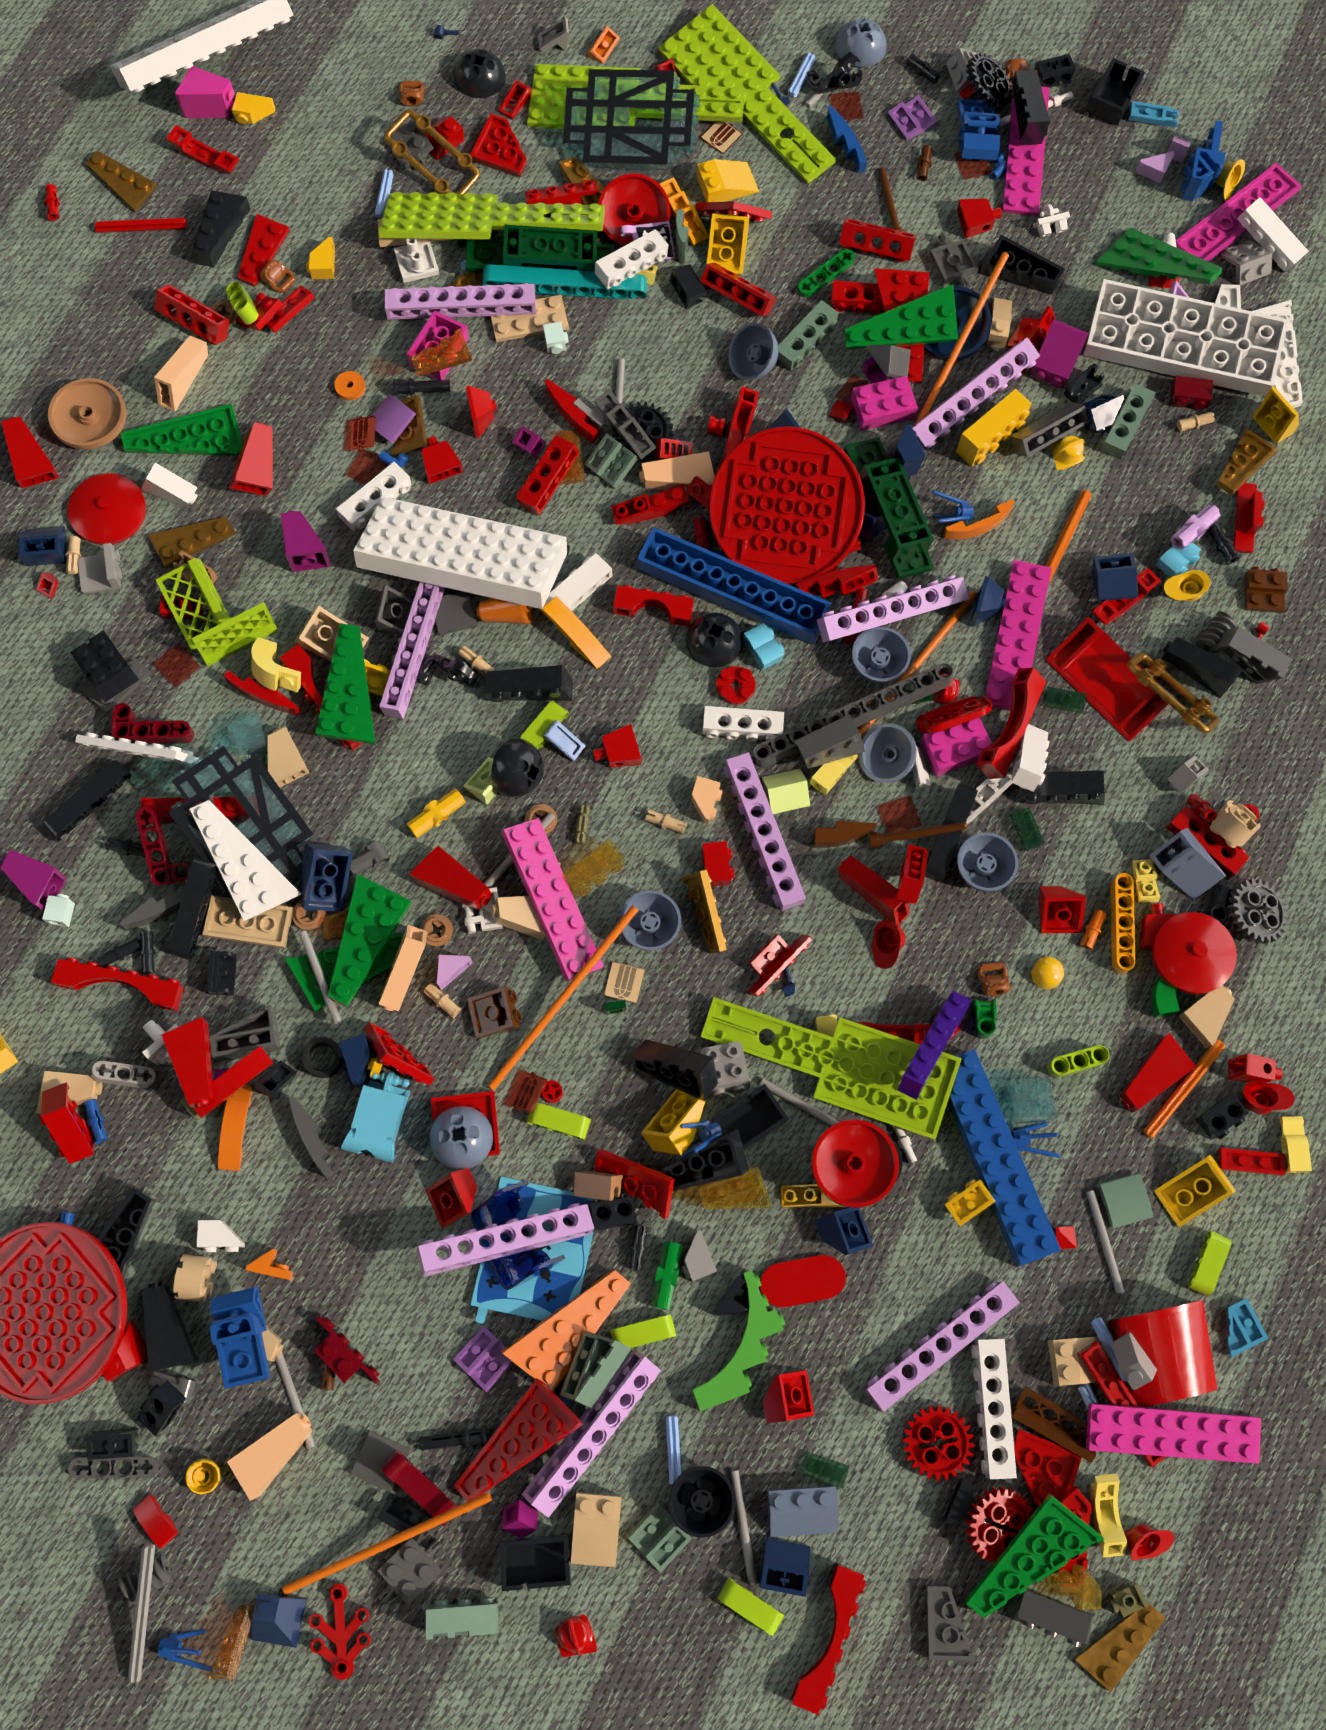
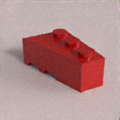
(65, 1124)

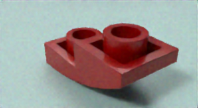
(155, 1522)

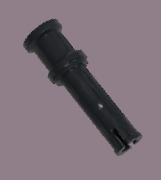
(412, 387)
(1224, 544)
(466, 1437)

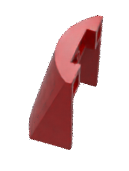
(1178, 1348)

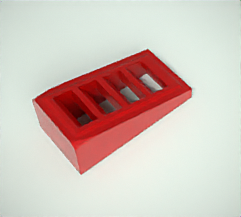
(526, 95)
(660, 448)
(167, 613)

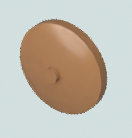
(87, 413)

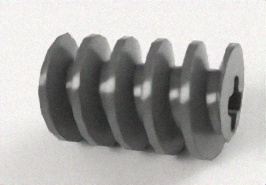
(1214, 632)
(160, 1575)

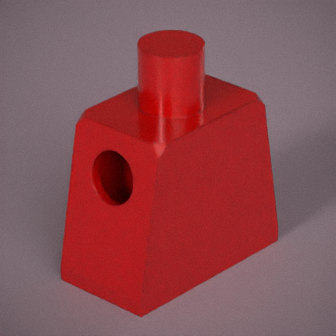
(976, 216)
(440, 460)
(619, 748)
(1150, 925)
(1253, 1069)

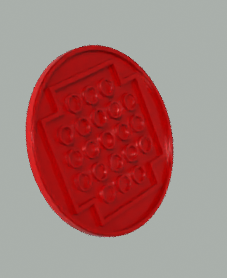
(787, 504)
(57, 1312)

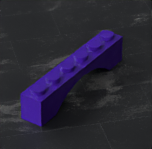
(933, 1045)

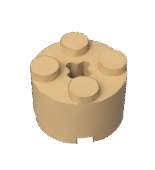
(1235, 824)
(194, 1278)

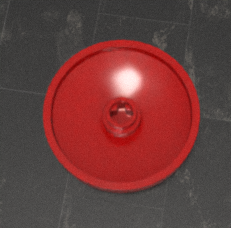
(632, 201)
(106, 509)
(1194, 953)
(855, 1163)

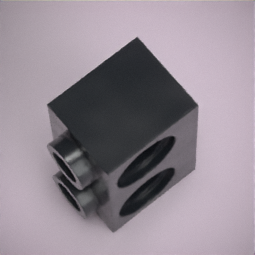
(1055, 70)
(1220, 1113)
(613, 1218)
(160, 1407)

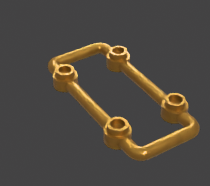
(423, 123)
(1189, 716)

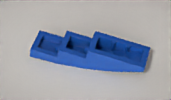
(844, 136)

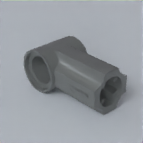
(371, 857)
(184, 1385)

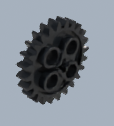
(989, 81)
(657, 425)

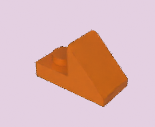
(264, 1266)

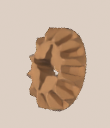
(221, 306)
(542, 810)
(439, 921)
(306, 923)

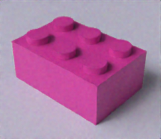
(435, 329)
(884, 403)
(955, 746)

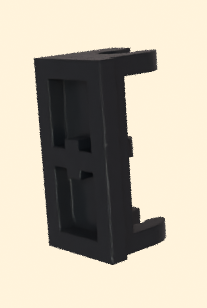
(687, 286)
(1084, 385)
(221, 973)
(112, 1443)
(402, 1515)

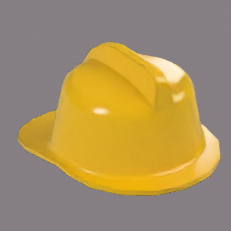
(1230, 177)
(1067, 452)
(1187, 586)

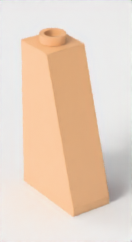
(180, 372)
(677, 471)
(403, 968)
(266, 1457)

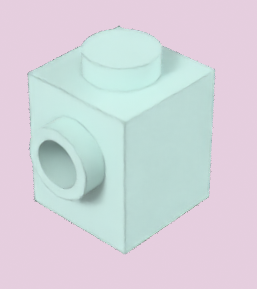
(555, 337)
(58, 910)

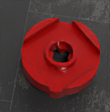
(728, 693)

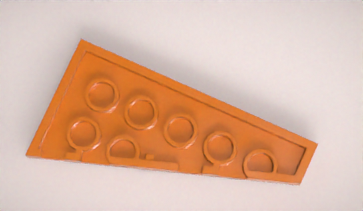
(552, 1344)

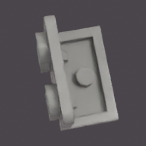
(957, 68)
(1250, 261)
(100, 571)
(729, 1067)

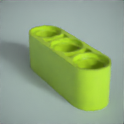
(241, 302)
(539, 726)
(1086, 1056)
(559, 1120)
(1210, 1264)
(645, 1332)
(750, 1606)

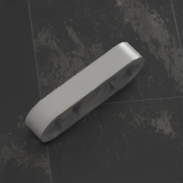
(108, 1066)

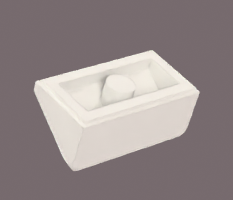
(920, 771)

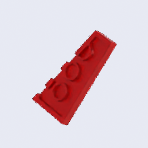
(262, 246)
(645, 1183)

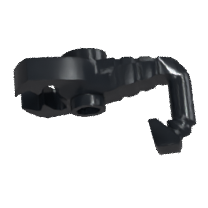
(838, 77)
(455, 669)

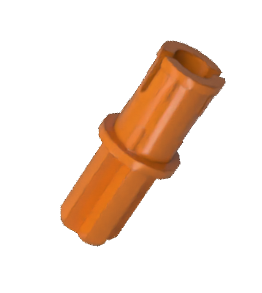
(1093, 929)

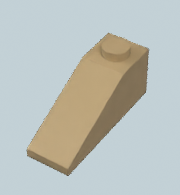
(1000, 323)

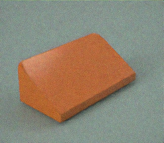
(603, 45)

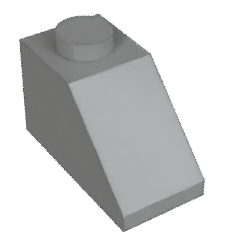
(1187, 774)
(698, 1260)
(1133, 1361)

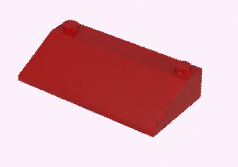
(1099, 668)

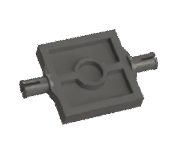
(416, 142)
(953, 261)
(409, 1570)

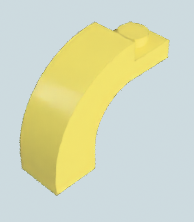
(267, 671)
(1106, 1515)

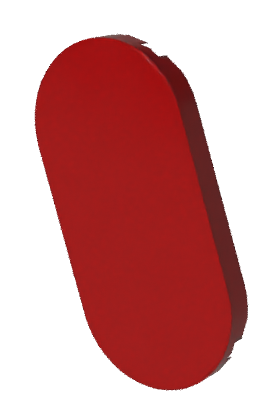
(953, 714)
(803, 1281)

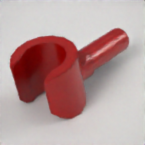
(1262, 628)

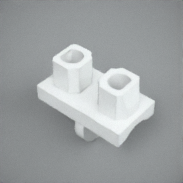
(1058, 220)

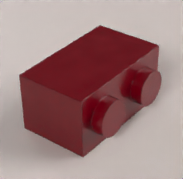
(1191, 392)

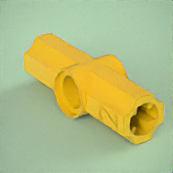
(436, 812)

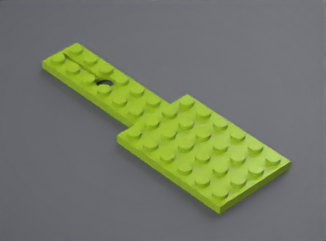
(717, 54)
(551, 82)
(476, 216)
(855, 1066)

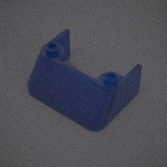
(518, 1267)

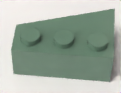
(593, 1368)
(462, 1618)

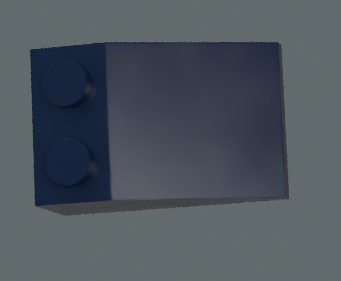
(325, 876)

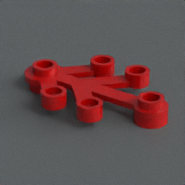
(340, 1635)

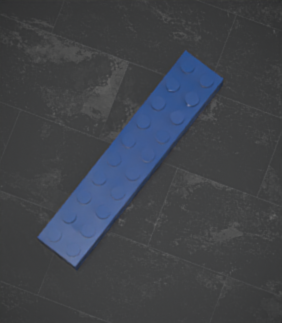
(732, 585)
(999, 1164)

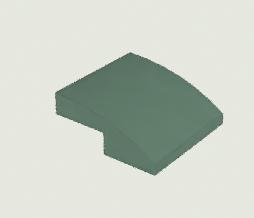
(681, 238)
(611, 460)
(1126, 1200)
(669, 1537)

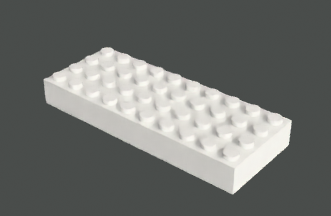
(199, 42)
(1186, 337)
(461, 552)

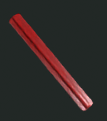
(140, 225)

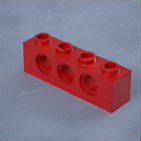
(887, 235)
(738, 289)
(859, 292)
(191, 314)
(547, 484)
(1236, 856)
(912, 874)

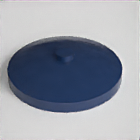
(964, 304)

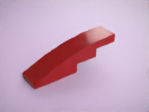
(574, 416)
(840, 580)
(264, 696)
(236, 1078)

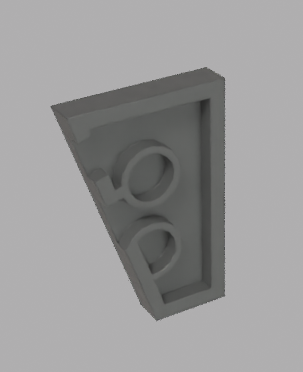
(140, 671)
(944, 1628)

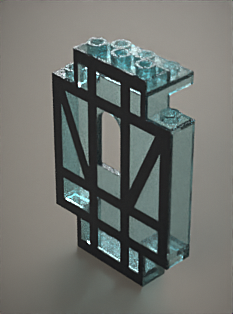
(599, 119)
(273, 821)

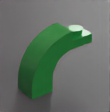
(1163, 999)

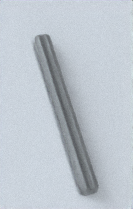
(141, 1613)

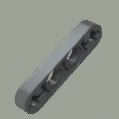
(113, 1468)

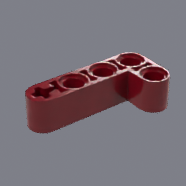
(153, 728)
(159, 844)
(416, 1484)

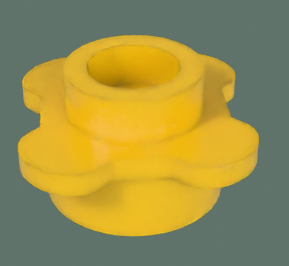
(375, 1066)

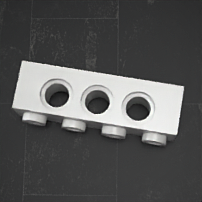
(631, 259)
(376, 487)
(733, 716)

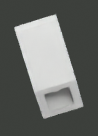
(217, 1234)

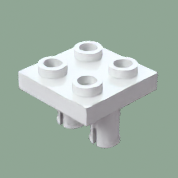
(416, 260)
(157, 1050)

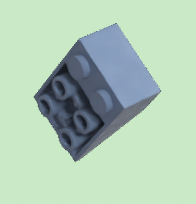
(1187, 864)

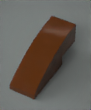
(842, 833)

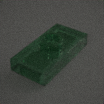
(1064, 700)
(1027, 829)
(824, 1470)

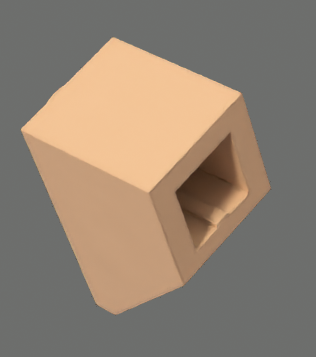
(704, 796)

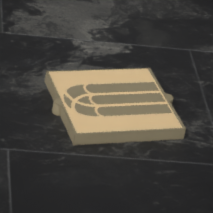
(624, 982)

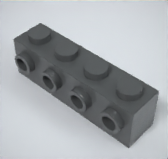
(1049, 429)

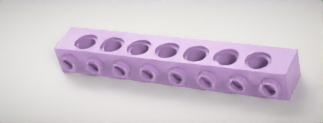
(446, 301)
(1022, 350)
(954, 588)
(411, 650)
(744, 766)
(432, 1264)
(1004, 1301)
(586, 1442)

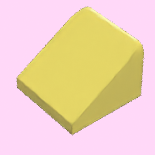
(650, 274)
(826, 1024)

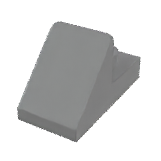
(554, 35)
(594, 415)

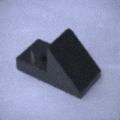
(275, 1080)
(728, 1305)

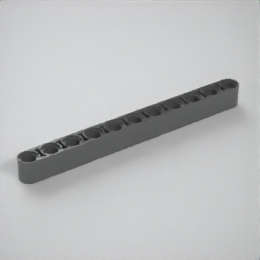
(860, 708)

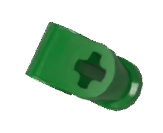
(984, 1013)

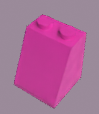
(205, 95)

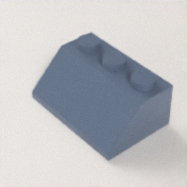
(803, 1511)

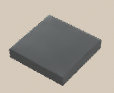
(455, 613)
(372, 1455)

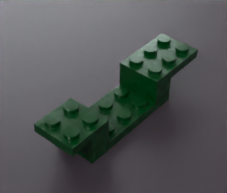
(537, 246)
(898, 505)

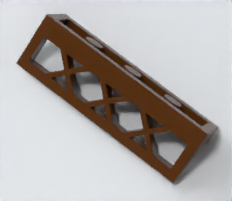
(1049, 1427)

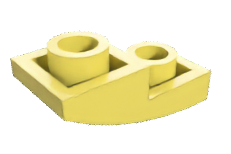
(1145, 881)

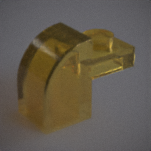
(1082, 1586)

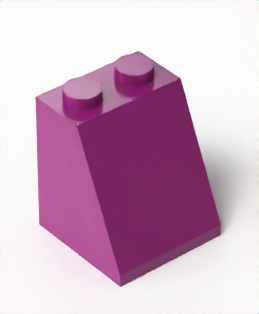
(1059, 354)
(302, 544)
(33, 877)

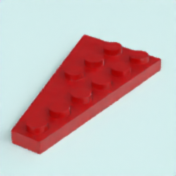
(897, 289)
(527, 1431)

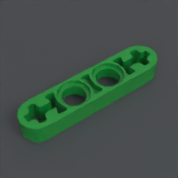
(826, 273)

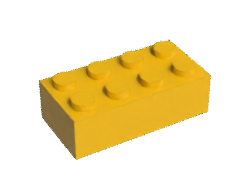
(994, 428)

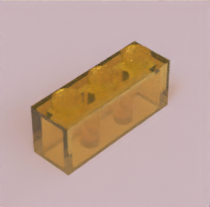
(594, 869)

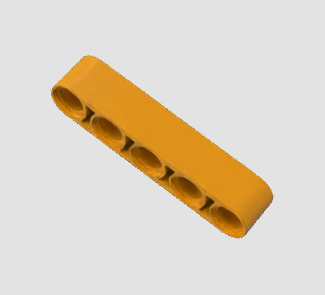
(1127, 915)

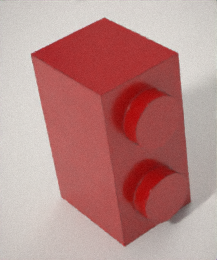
(716, 862)

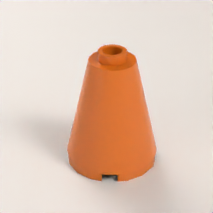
(503, 612)

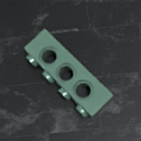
(820, 314)
(1138, 397)

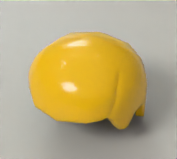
(1047, 973)
(196, 1476)

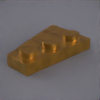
(414, 434)

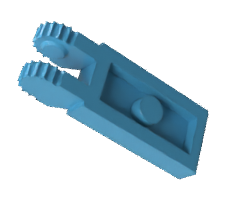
(1153, 114)

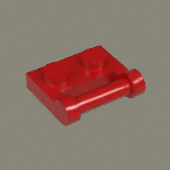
(266, 308)

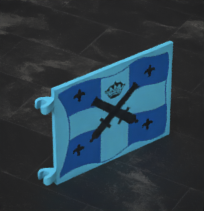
(550, 1290)

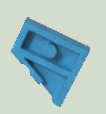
(1242, 1327)

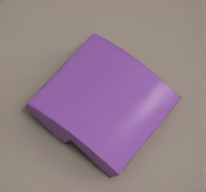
(913, 117)
(392, 418)
(476, 1355)

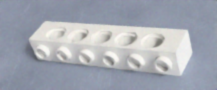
(1006, 1466)

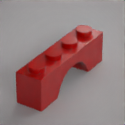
(630, 600)

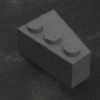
(1253, 655)
(831, 743)
(246, 1036)
(1056, 1618)

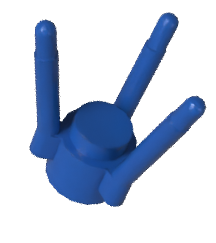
(961, 512)
(708, 1133)
(1023, 1138)
(172, 1648)

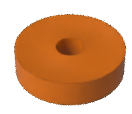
(353, 392)

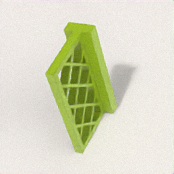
(207, 591)
(242, 636)

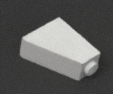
(169, 486)

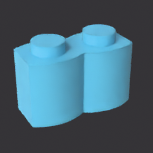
(1176, 560)
(763, 646)

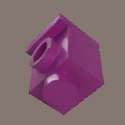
(535, 442)

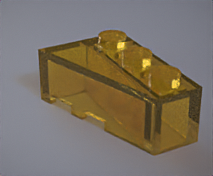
(736, 1192)

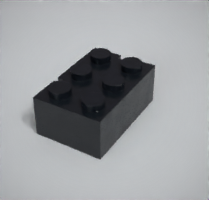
(1114, 94)
(104, 666)
(753, 1119)
(536, 1561)

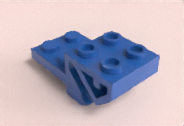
(978, 130)
(1203, 166)
(239, 1337)

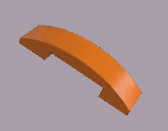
(960, 531)
(233, 1129)

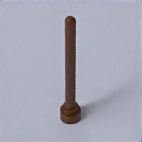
(889, 200)
(878, 839)

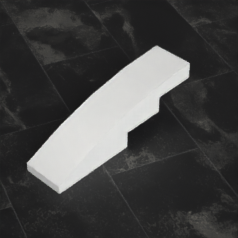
(987, 793)

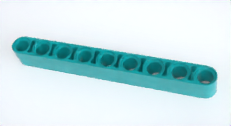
(564, 282)

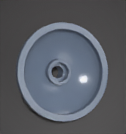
(879, 745)

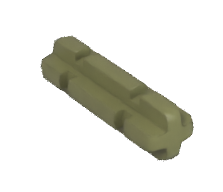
(582, 824)

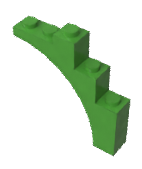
(730, 1380)

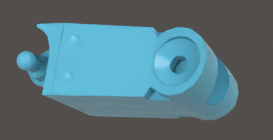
(378, 1117)

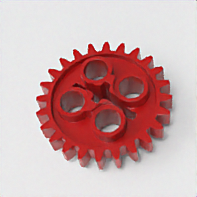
(942, 1463)
(1007, 1504)

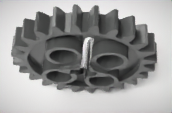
(1251, 910)

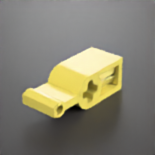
(830, 773)
(1295, 1145)

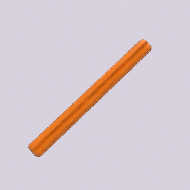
(1068, 531)
(1183, 1089)

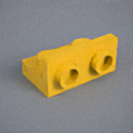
(377, 678)
(969, 1202)

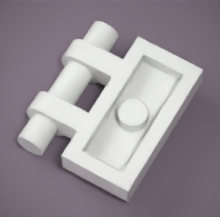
(485, 919)

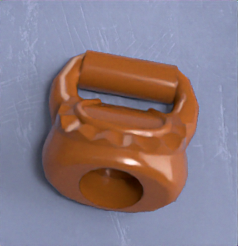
(1015, 65)
(411, 97)
(274, 272)
(994, 984)

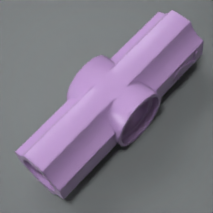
(1195, 527)

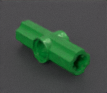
(666, 1275)

